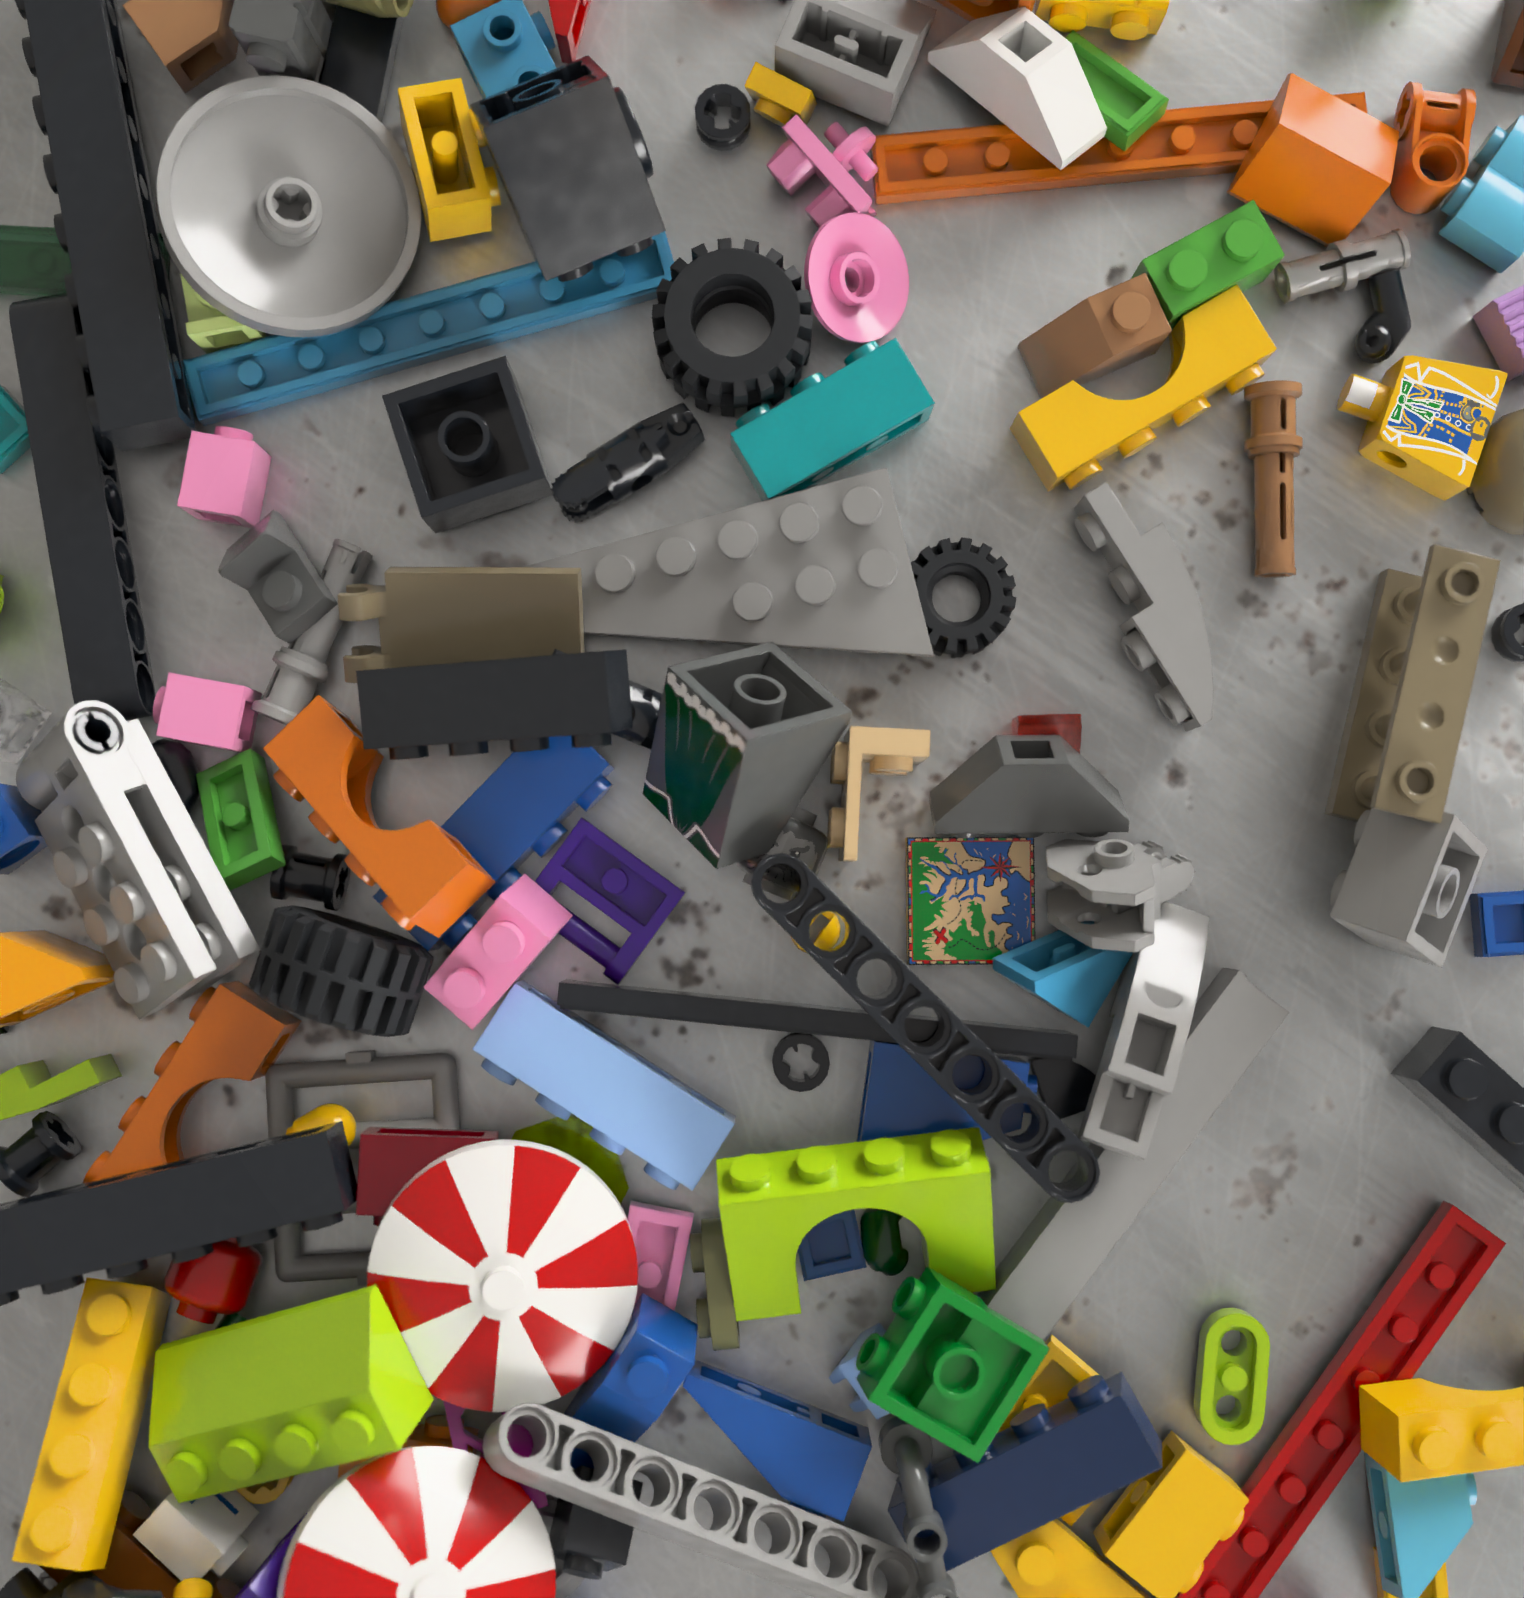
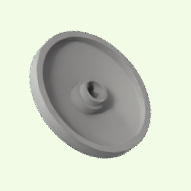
(287, 206)

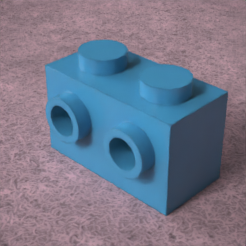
(504, 46)

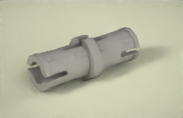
(1342, 265)

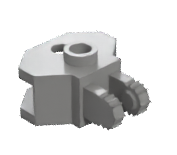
(1114, 887)

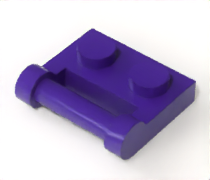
(618, 887)

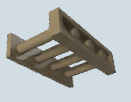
(1413, 687)

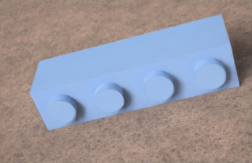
(604, 1085)

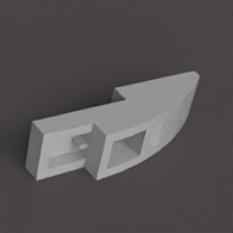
(1170, 627)
(1147, 1035)

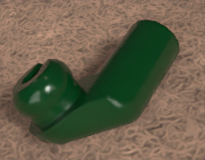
(883, 1241)

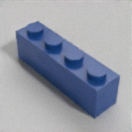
(518, 814)

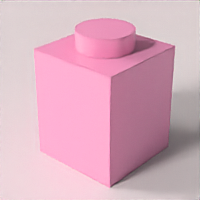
(224, 477)
(206, 712)

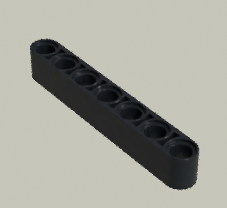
(81, 513)
(952, 1041)

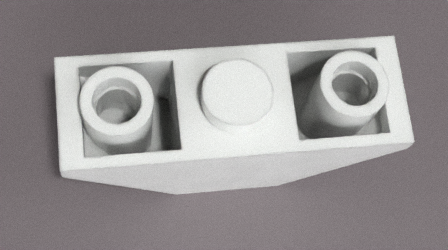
(1026, 80)

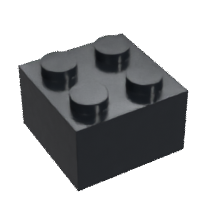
(467, 444)

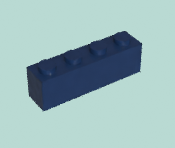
(1039, 1468)

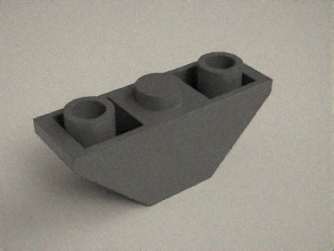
(1027, 790)

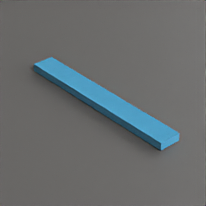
(418, 332)

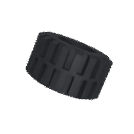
(725, 278)
(340, 972)

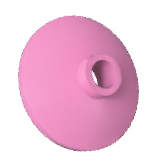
(875, 274)

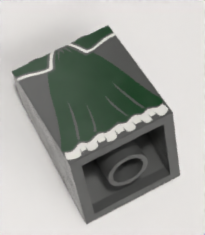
(739, 748)

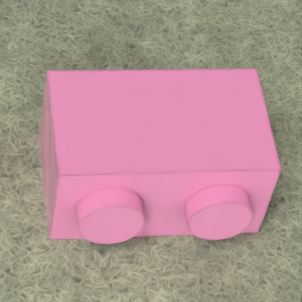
(497, 951)

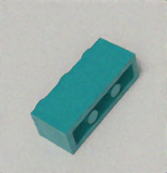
(831, 421)

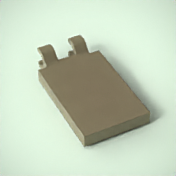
(465, 615)

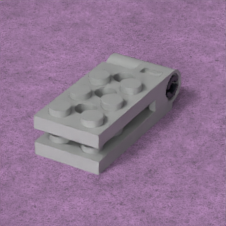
(133, 858)

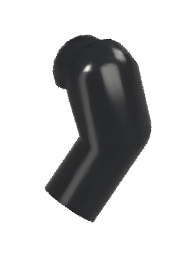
(1388, 322)
(181, 770)

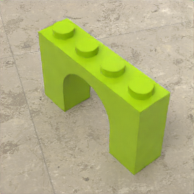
(779, 1196)

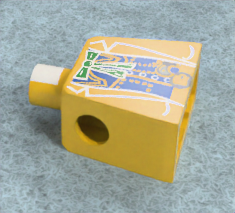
(1426, 420)

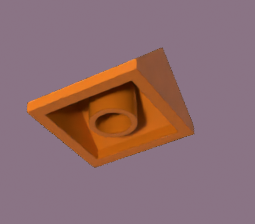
(1316, 162)

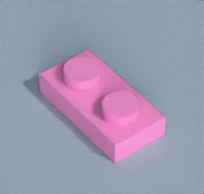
(661, 1249)

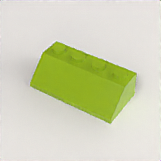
(283, 1395)

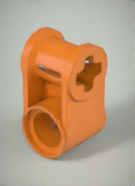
(1432, 137)

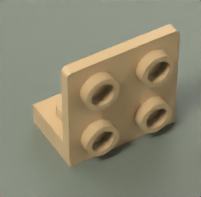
(889, 753)

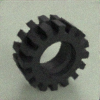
(993, 586)

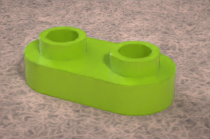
(1232, 1372)

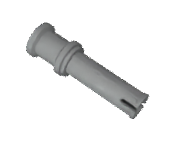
(302, 663)

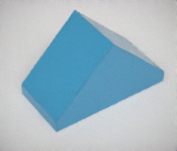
(1064, 973)

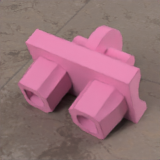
(806, 154)

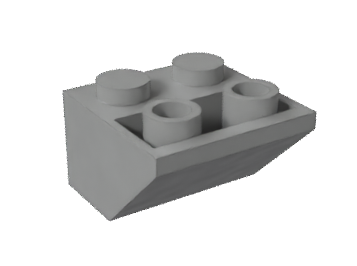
(854, 51)

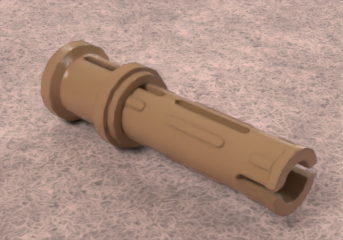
(1273, 449)

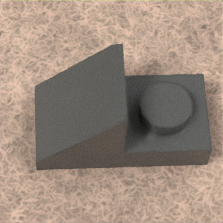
(278, 577)

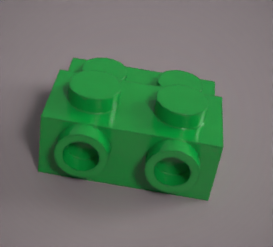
(948, 1363)

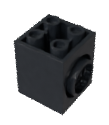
(572, 167)

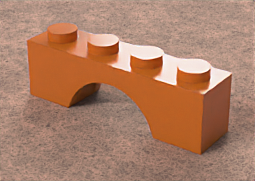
(420, 868)
(231, 1038)

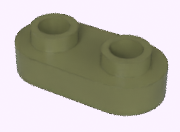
(717, 1312)

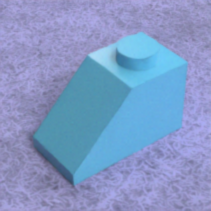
(1417, 1525)

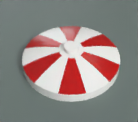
(506, 1273)
(421, 1529)

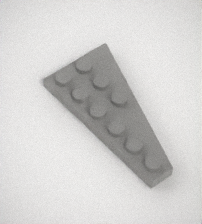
(785, 571)

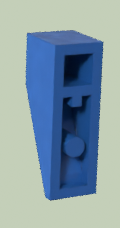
(637, 1376)
(794, 1445)

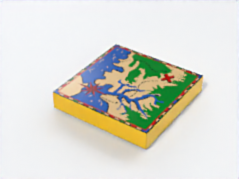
(968, 898)

